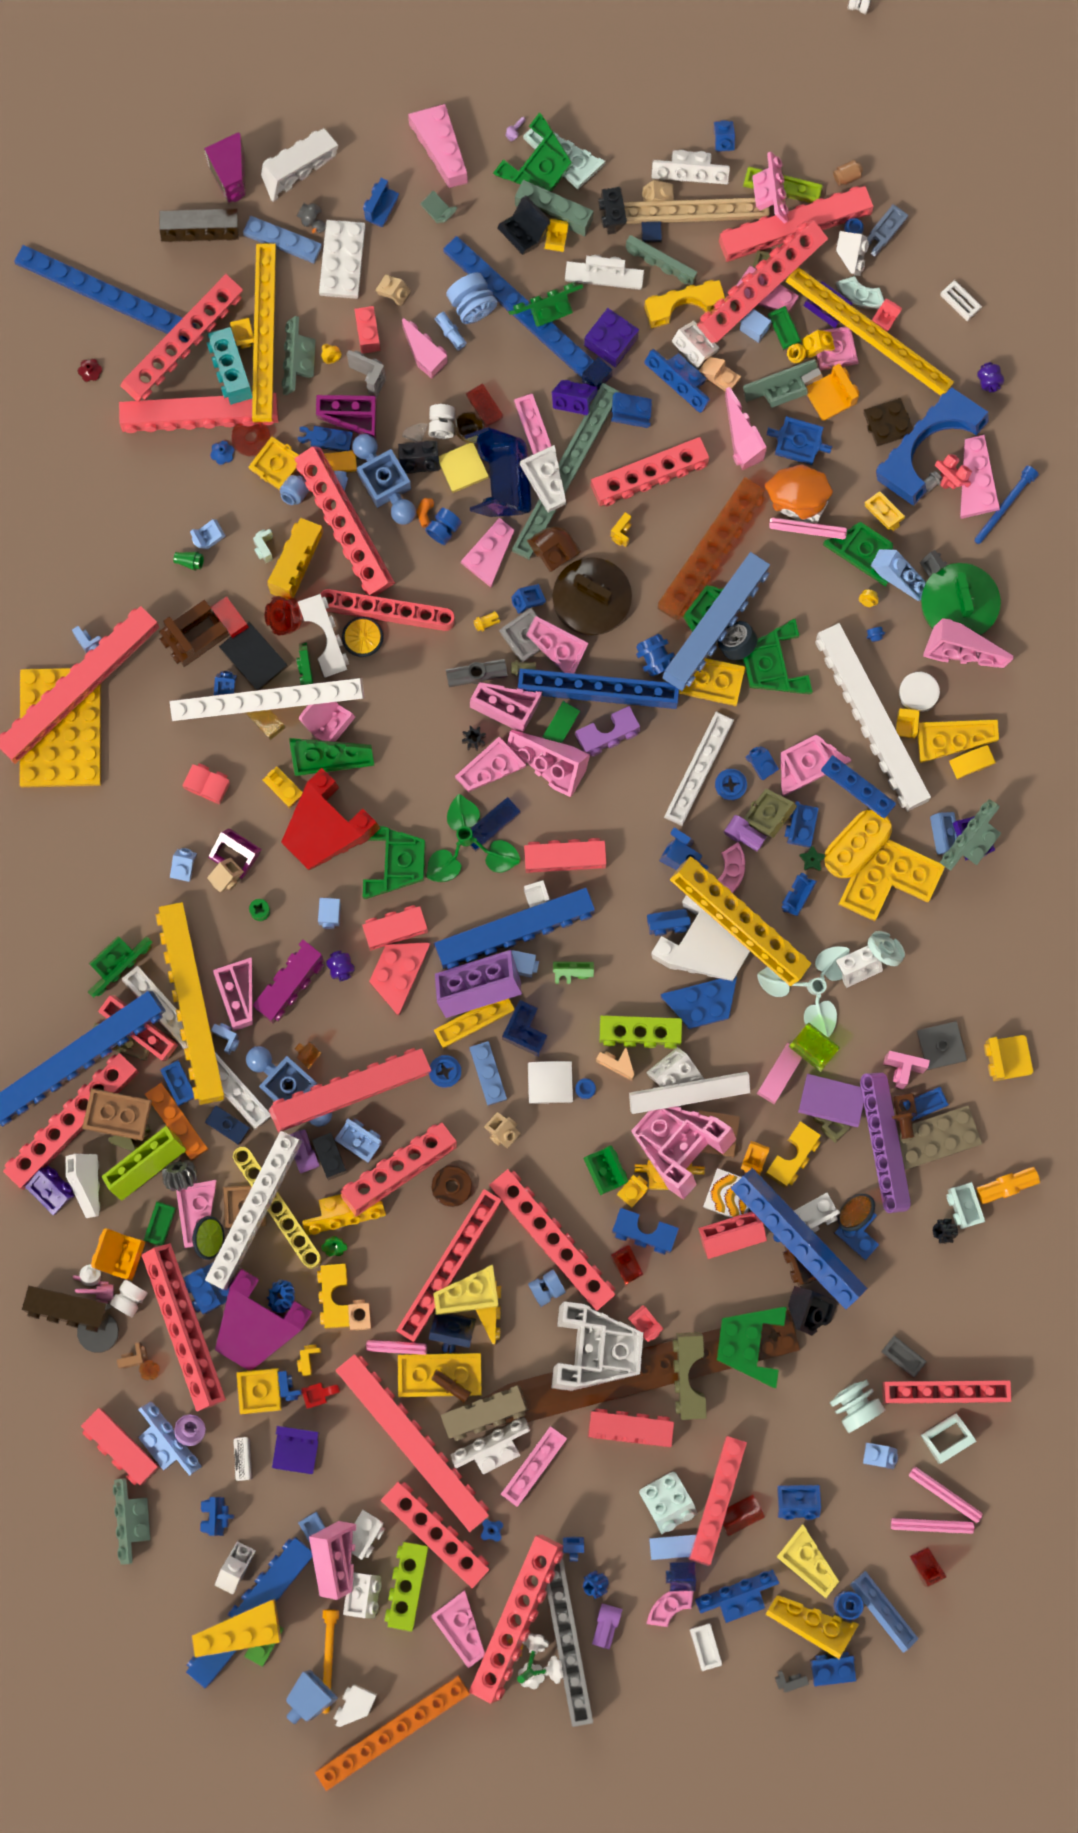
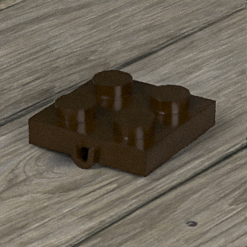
(888, 422)

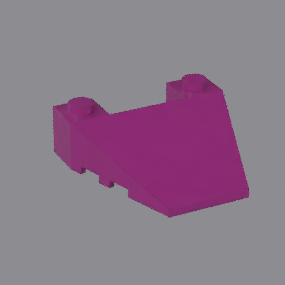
(250, 1330)

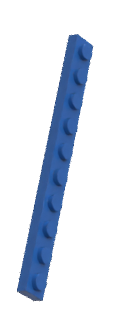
(98, 290)
(509, 296)

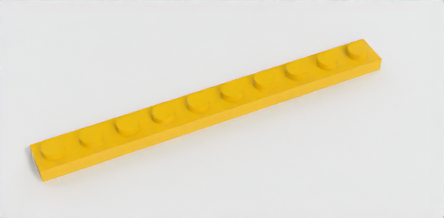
(869, 331)
(264, 333)

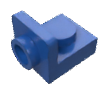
(527, 598)
(224, 683)
(285, 1383)

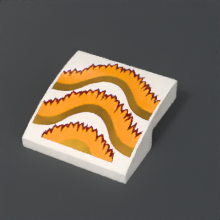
(722, 1198)

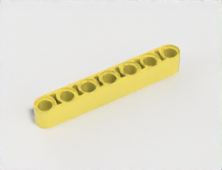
(281, 1217)

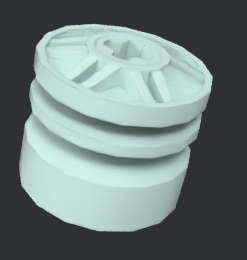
(857, 1406)

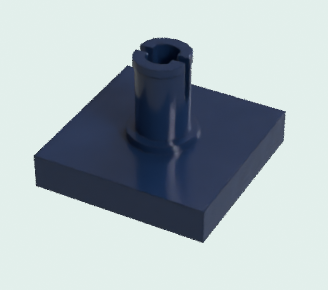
(452, 1330)

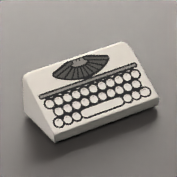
(242, 1459)

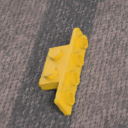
(337, 1214)

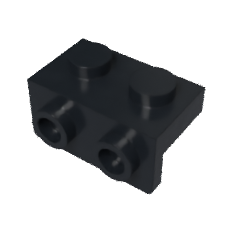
(613, 209)
(419, 456)

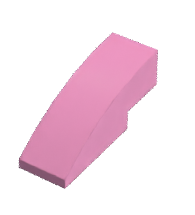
(779, 1074)

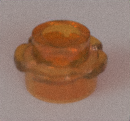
(154, 1370)

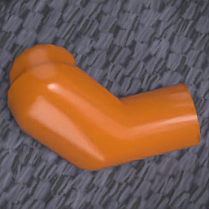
(422, 510)

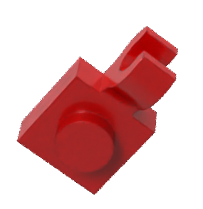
(316, 1394)

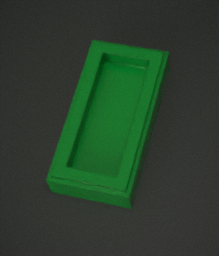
(784, 327)
(160, 1224)

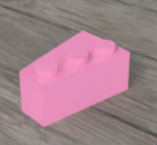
(236, 992)
(332, 1559)

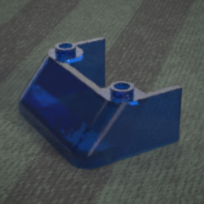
(508, 481)

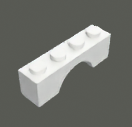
(332, 659)

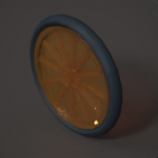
(856, 1212)

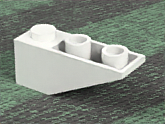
(83, 1179)

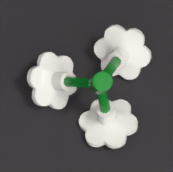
(532, 1674)

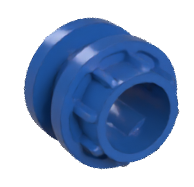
(655, 654)

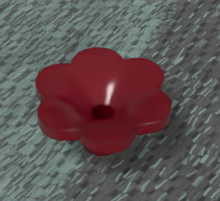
(90, 373)

